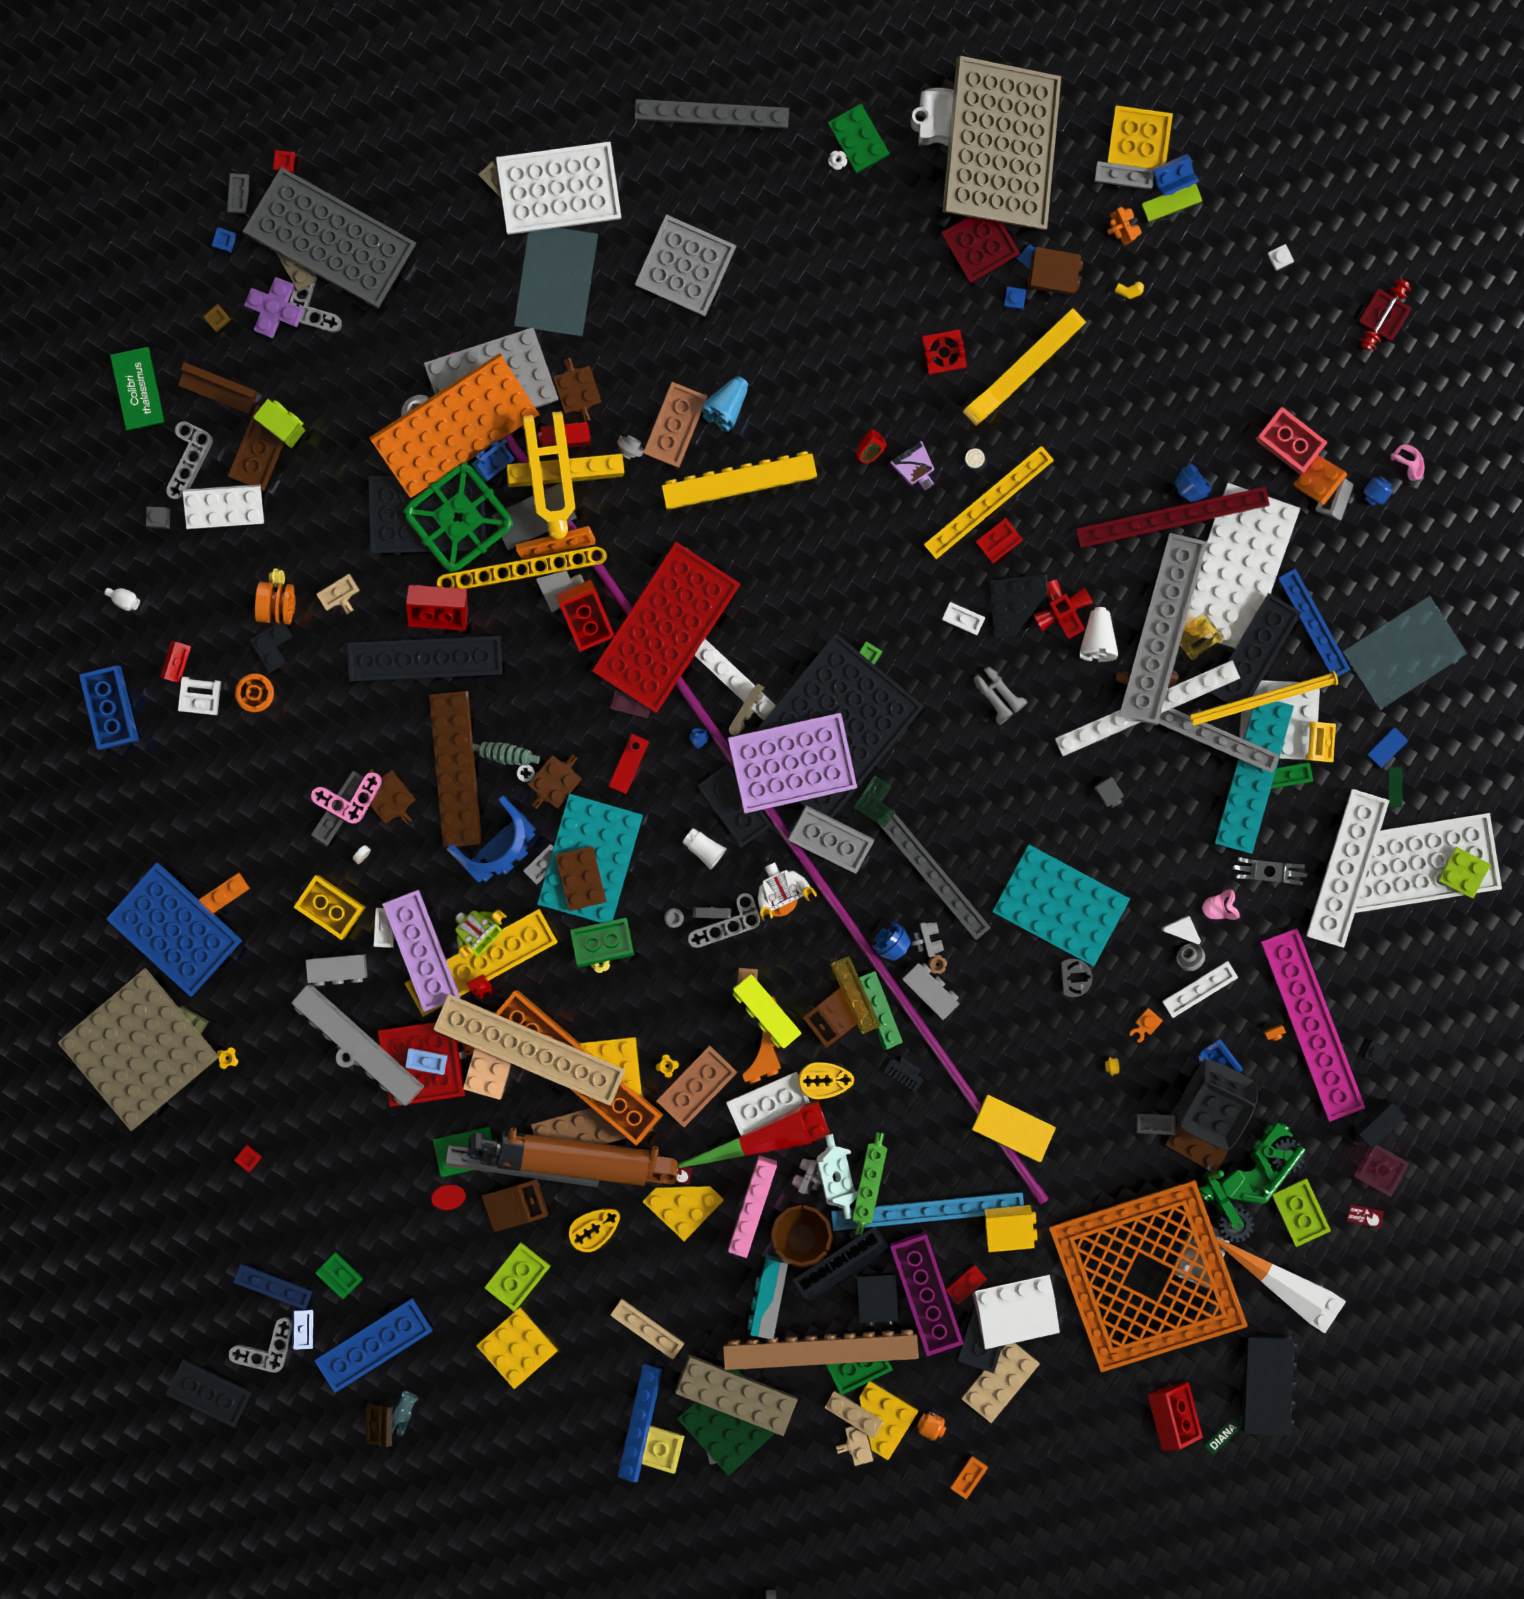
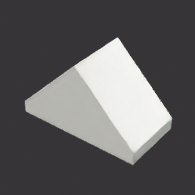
(1184, 929)

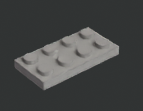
(831, 839)

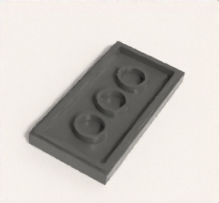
(527, 522)

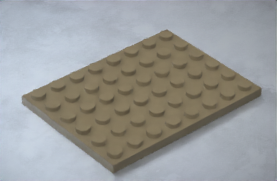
(1001, 143)

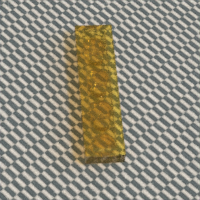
(855, 995)

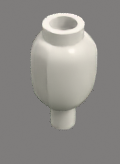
(123, 598)

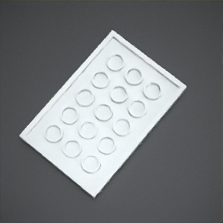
(558, 188)

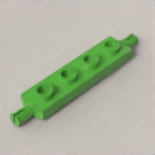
(869, 1184)

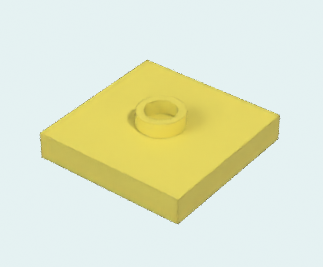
(662, 1449)

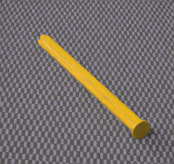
(1264, 698)

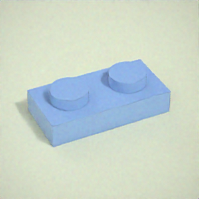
(426, 1061)

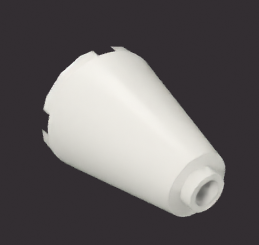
(1099, 637)

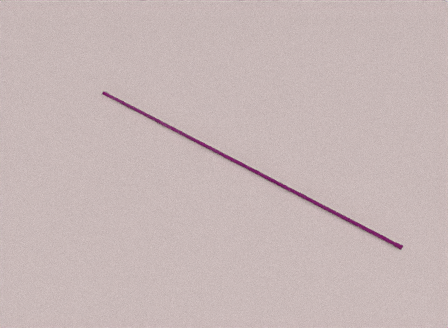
(1034, 1188)

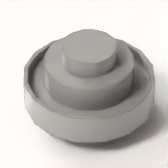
(630, 447)
(1190, 957)

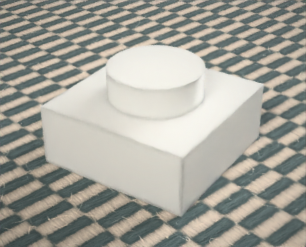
(1280, 257)

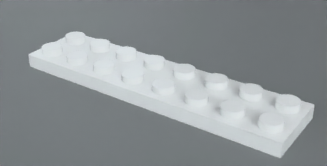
(1347, 868)

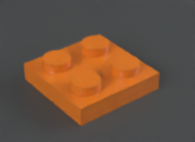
(1320, 479)

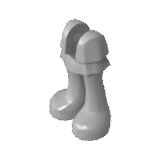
(1003, 711)

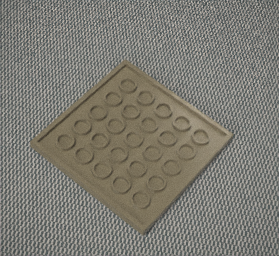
(138, 1049)

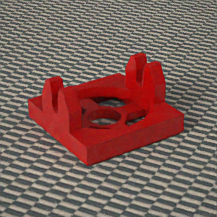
(954, 335)

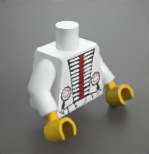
(781, 889)

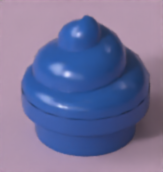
(698, 737)

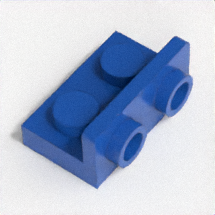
(1175, 175)

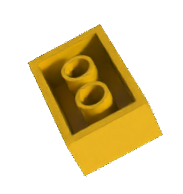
(329, 907)

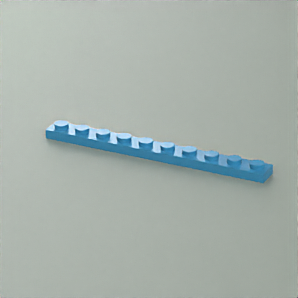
(931, 1210)

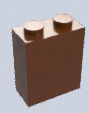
(1054, 271)

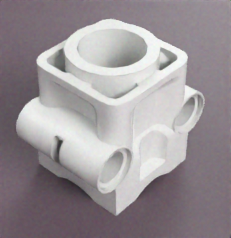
(936, 112)

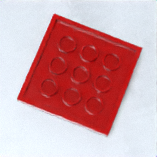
(423, 1037)

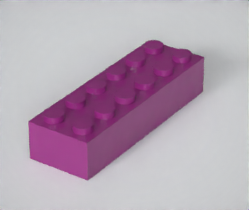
(926, 1293)

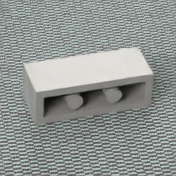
(336, 969)
(931, 990)

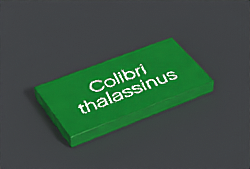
(137, 388)

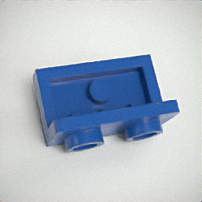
(493, 460)
(1219, 1053)

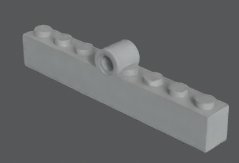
(357, 1044)

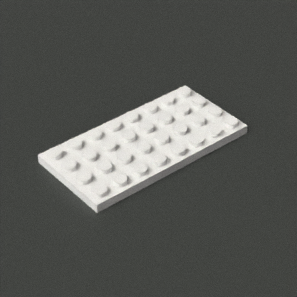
(1241, 565)
(1413, 857)

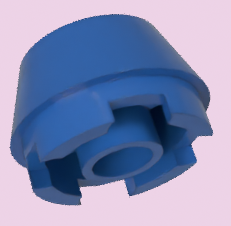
(1192, 484)
(892, 942)

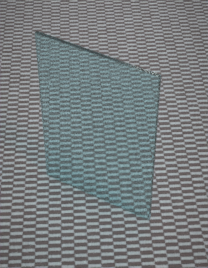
(556, 280)
(1405, 652)

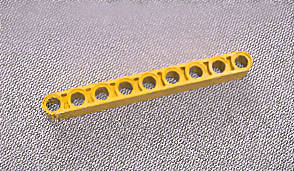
(530, 564)

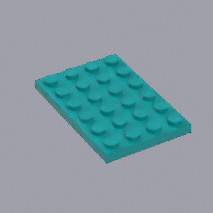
(613, 837)
(1061, 905)

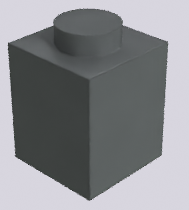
(158, 517)
(1109, 792)

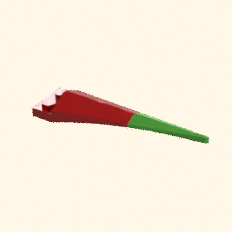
(790, 1130)

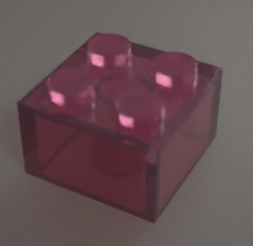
(1381, 1169)

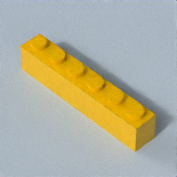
(581, 469)

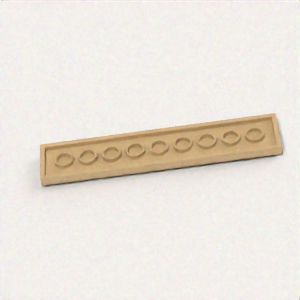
(529, 1049)

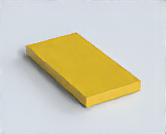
(1013, 1128)

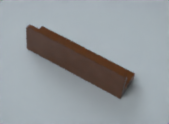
(217, 388)

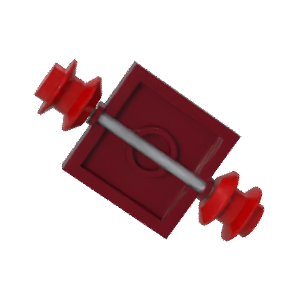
(1384, 314)

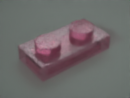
(627, 704)

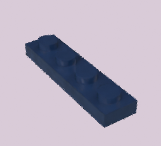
(273, 1286)

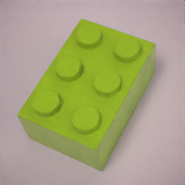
(277, 421)

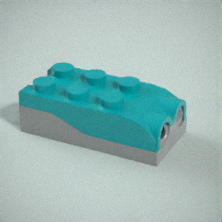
(768, 1299)

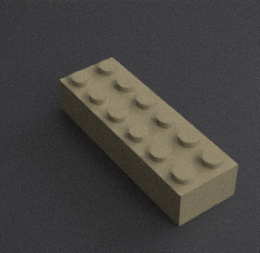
(736, 1395)

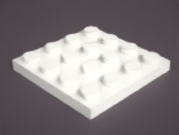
(1304, 711)

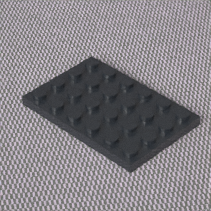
(391, 530)

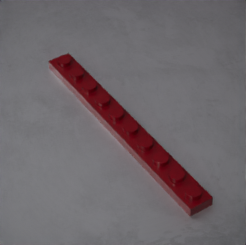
(1173, 517)

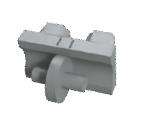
(931, 947)
(812, 1178)

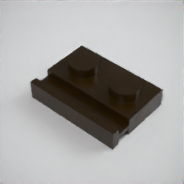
(379, 1425)

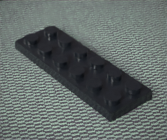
(1258, 647)

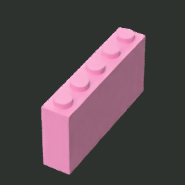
(752, 1206)

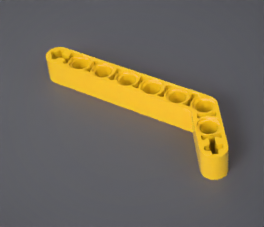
(1024, 367)

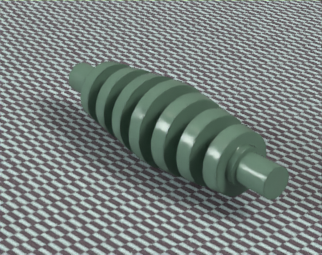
(506, 753)

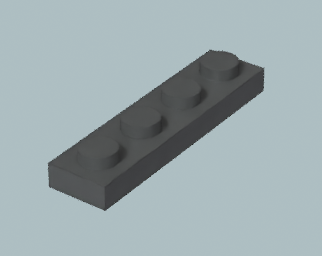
(330, 822)

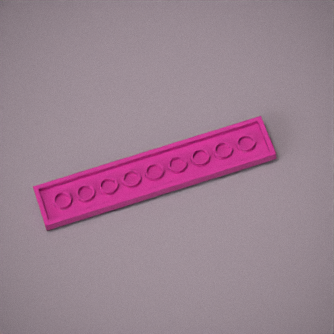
(1312, 1024)

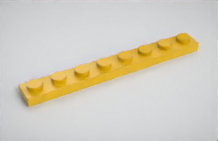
(988, 502)

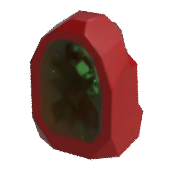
(870, 447)

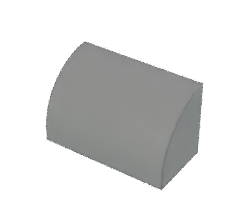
(1337, 502)

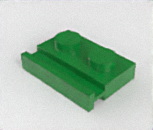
(339, 1275)

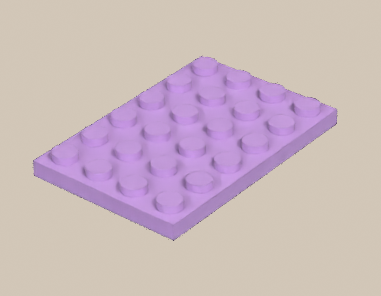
(792, 762)

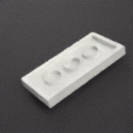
(223, 506)
(766, 1103)

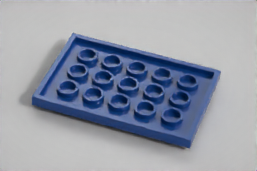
(174, 929)

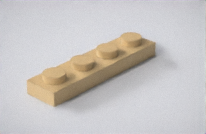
(647, 1329)

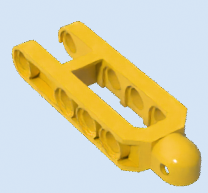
(555, 520)

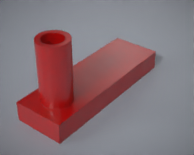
(629, 763)

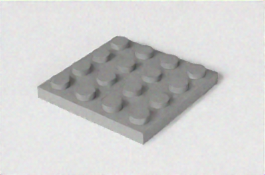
(685, 265)

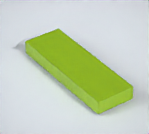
(1172, 203)

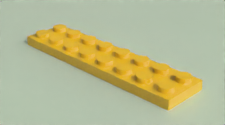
(509, 949)

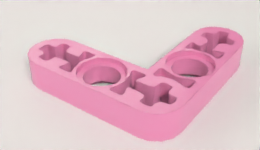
(346, 805)

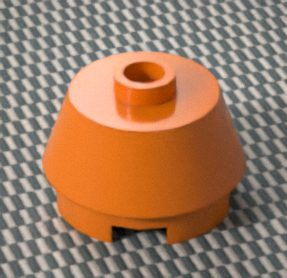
(254, 692)

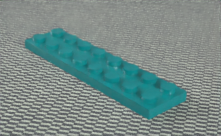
(1250, 783)

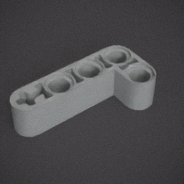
(185, 463)
(723, 925)

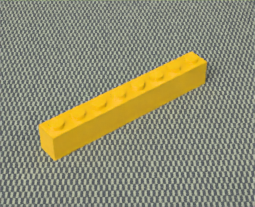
(739, 481)

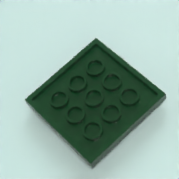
(722, 1435)

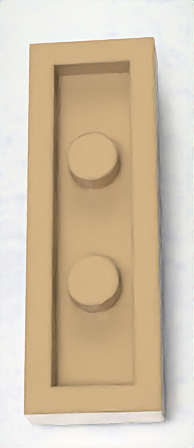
(854, 1414)

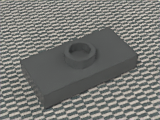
(238, 193)
(1156, 1124)

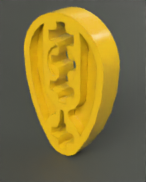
(822, 1091)
(597, 1239)

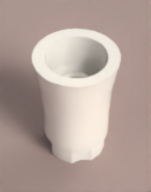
(704, 848)

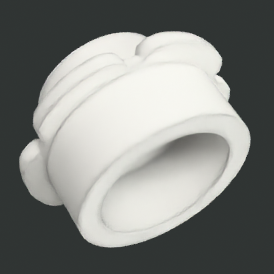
(832, 160)

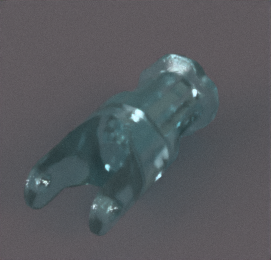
(403, 1412)

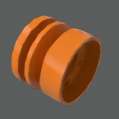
(274, 603)

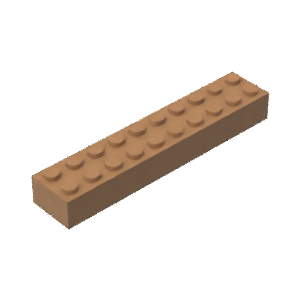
(821, 1350)

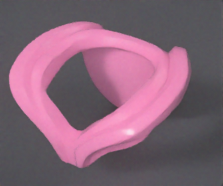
(1416, 467)
(1214, 906)

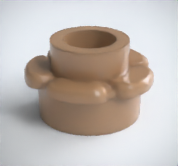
(942, 964)

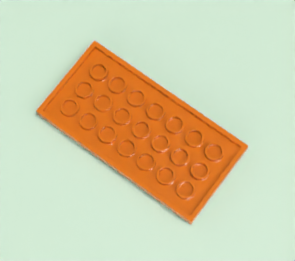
(454, 425)

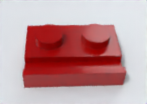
(999, 540)

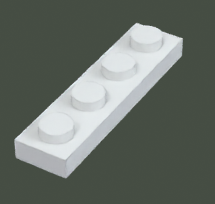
(1199, 989)

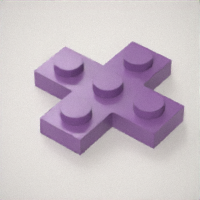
(274, 307)

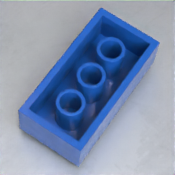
(109, 707)

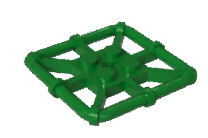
(458, 530)

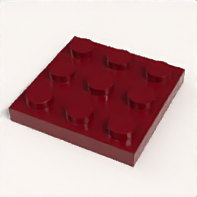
(979, 246)

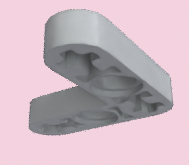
(305, 318)
(266, 1356)

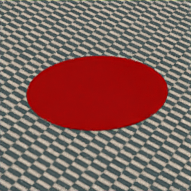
(448, 1197)

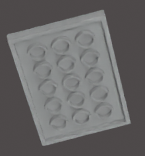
(519, 351)

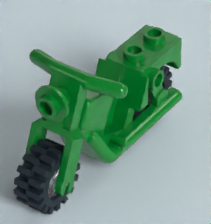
(1252, 1186)

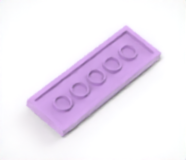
(421, 950)

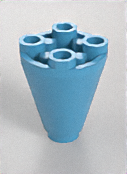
(725, 404)

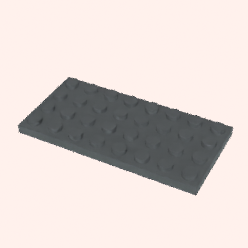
(329, 238)

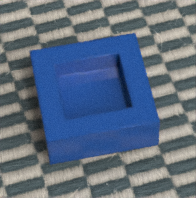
(224, 240)
(1015, 298)

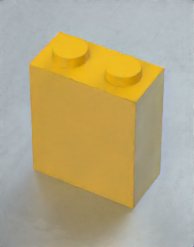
(1010, 1228)

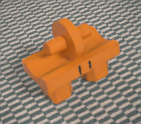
(1122, 227)

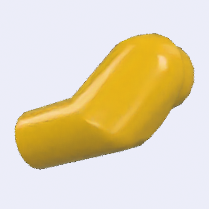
(1130, 292)

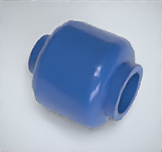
(1378, 490)

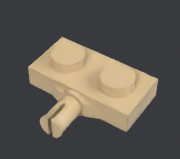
(339, 594)
(857, 1445)

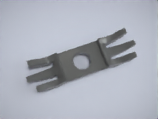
(1280, 875)

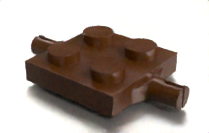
(577, 390)
(554, 781)
(391, 798)

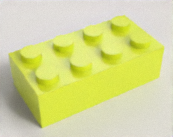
(762, 1006)

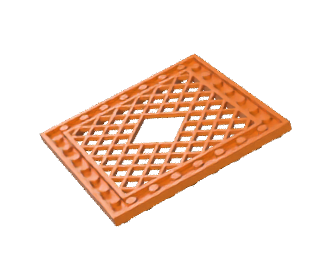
(1214, 1325)

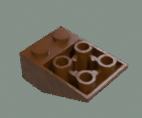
(831, 1018)
(515, 1205)

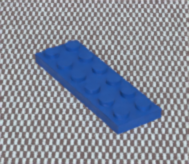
(373, 1345)

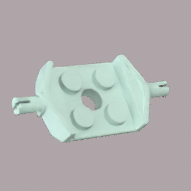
(831, 1162)

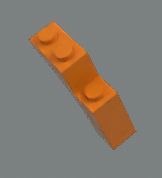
(765, 1061)

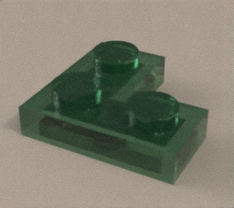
(871, 802)

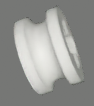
(521, 777)

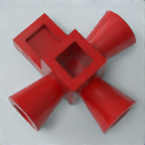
(1063, 610)

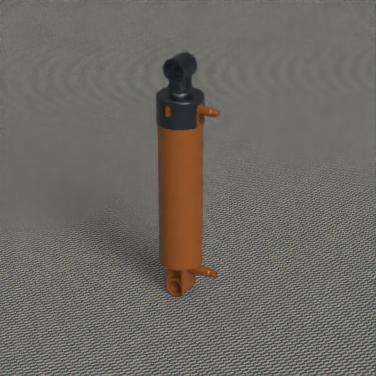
(574, 1158)

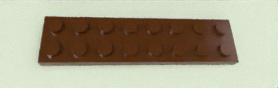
(455, 769)

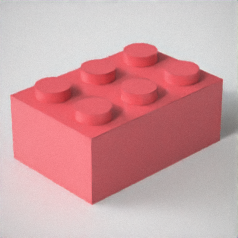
(1291, 440)

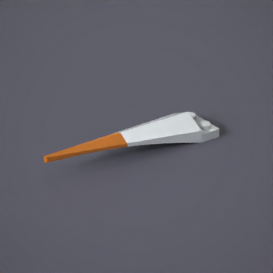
(1308, 1299)

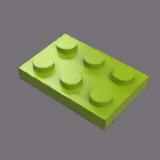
(1301, 1212)
(517, 1276)

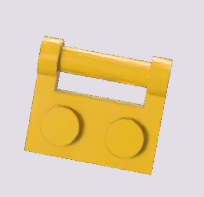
(1324, 736)

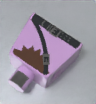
(915, 466)

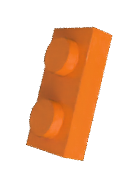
(968, 1477)

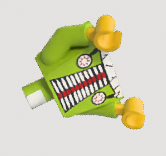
(477, 931)

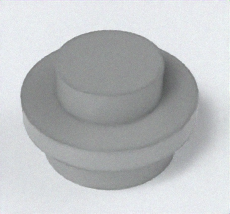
(674, 917)

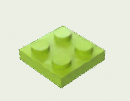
(1464, 872)

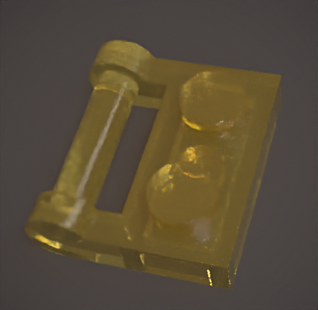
(1196, 630)

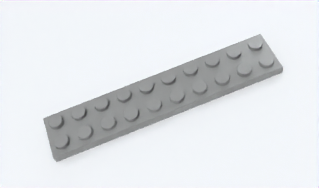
(1163, 629)

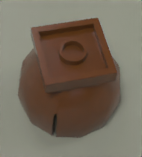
(801, 1236)

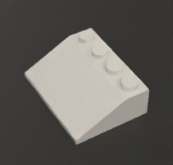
(1016, 1311)

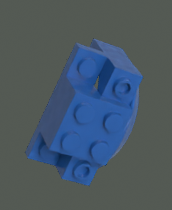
(502, 849)

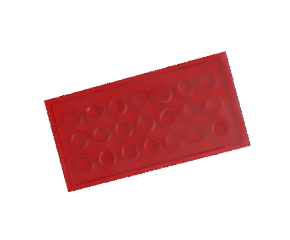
(666, 627)

